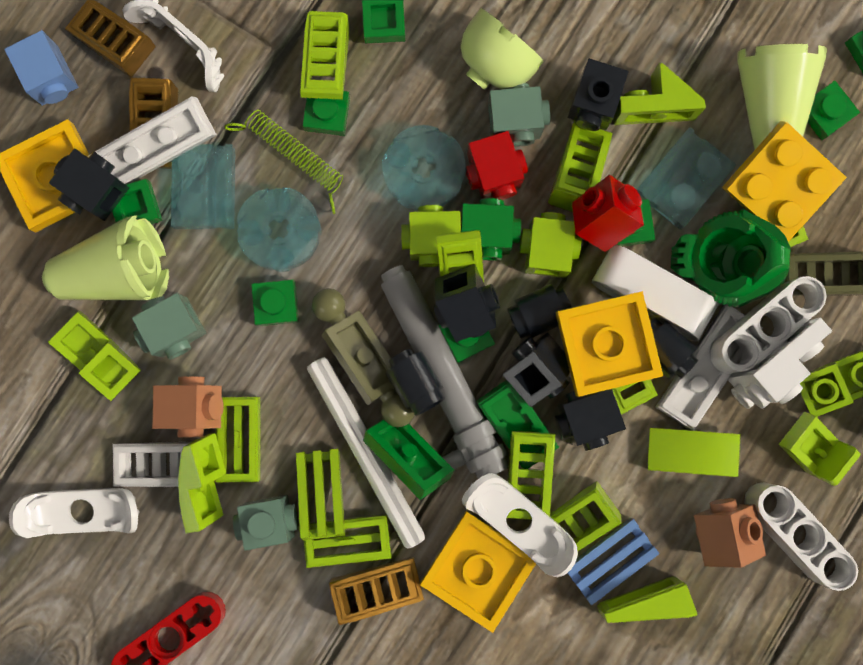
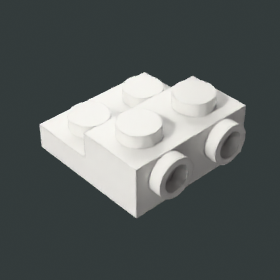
(781, 372)

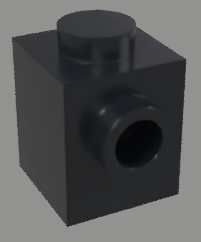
(597, 95)
(88, 184)
(465, 303)
(538, 369)
(589, 419)

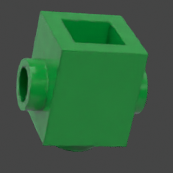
(496, 226)

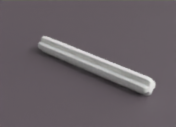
(372, 466)

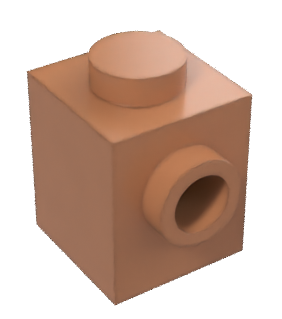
(187, 406)
(729, 534)

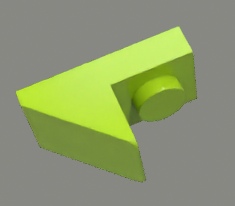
(670, 101)

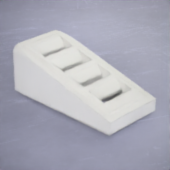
(122, 464)

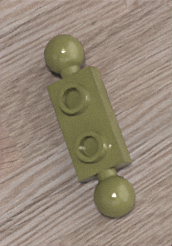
(360, 355)

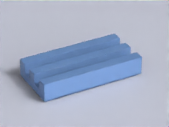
(623, 572)

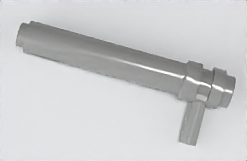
(472, 430)

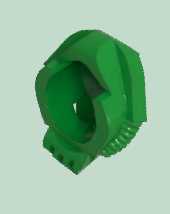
(734, 258)

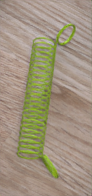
(244, 127)

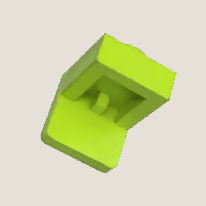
(818, 450)

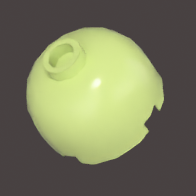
(496, 54)

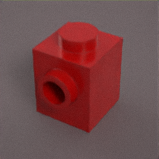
(495, 166)
(607, 213)

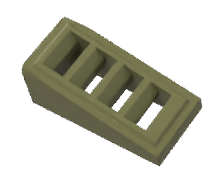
(828, 259)

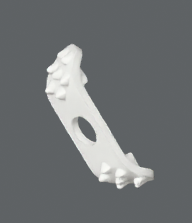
(150, 11)
(51, 512)
(544, 538)

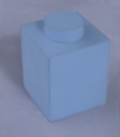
(41, 68)

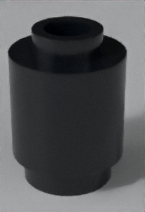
(536, 311)
(673, 350)
(415, 381)

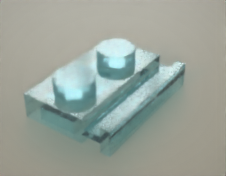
(685, 178)
(204, 188)

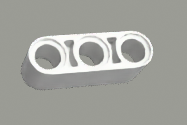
(665, 295)
(786, 320)
(818, 544)

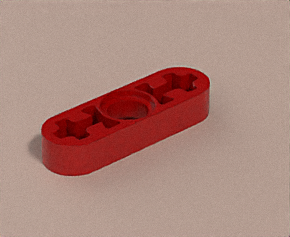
(187, 610)

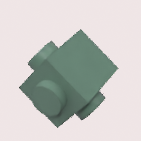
(520, 112)
(167, 326)
(265, 522)

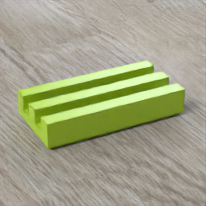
(254, 439)
(317, 459)
(352, 557)

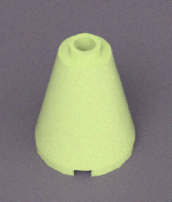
(779, 86)
(110, 265)

